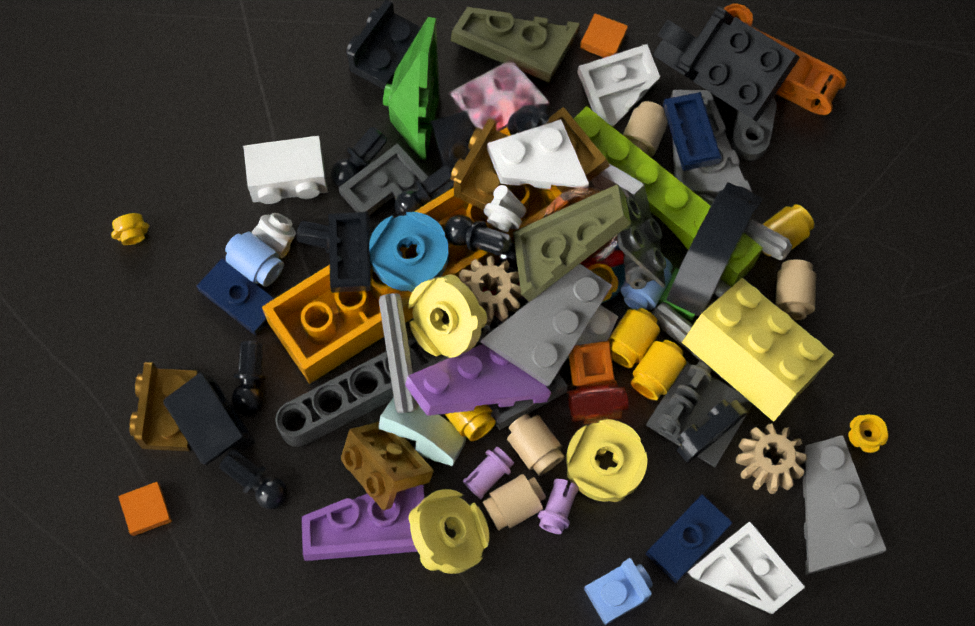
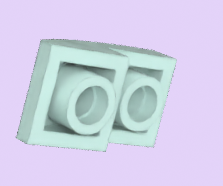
(433, 434)

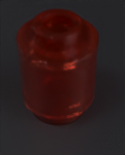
(597, 402)

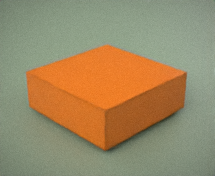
(603, 36)
(591, 363)
(145, 509)

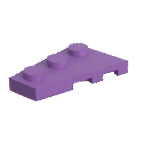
(471, 381)
(360, 527)

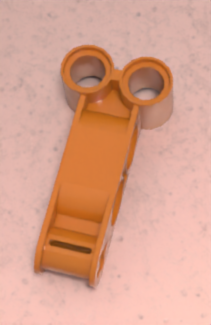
(806, 78)

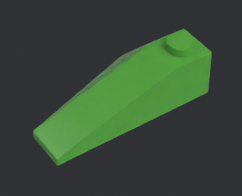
(416, 90)

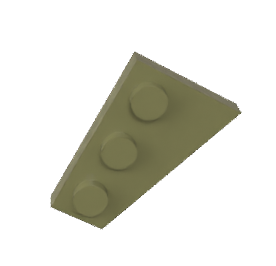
(531, 45)
(566, 238)

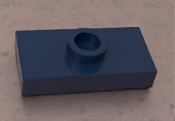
(692, 131)
(236, 296)
(688, 538)

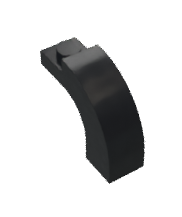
(713, 248)

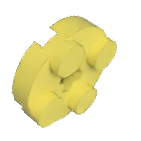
(463, 310)
(612, 483)
(435, 546)

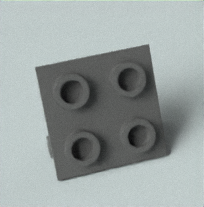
(642, 249)
(689, 403)

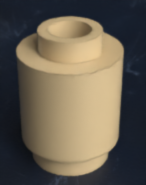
(646, 127)
(796, 289)
(535, 444)
(514, 502)

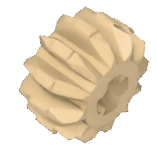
(493, 278)
(780, 449)

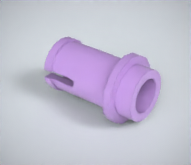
(488, 472)
(558, 507)

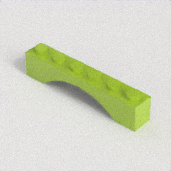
(667, 196)

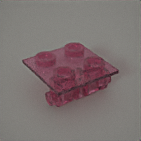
(497, 95)

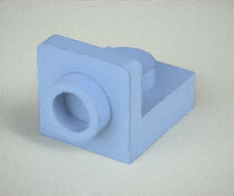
(619, 591)

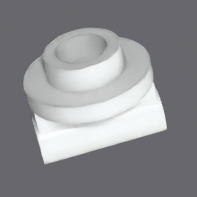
(504, 210)
(275, 232)

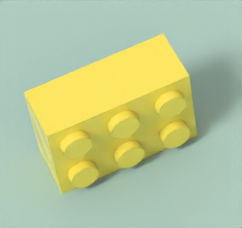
(757, 348)

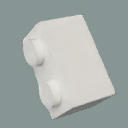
(285, 169)

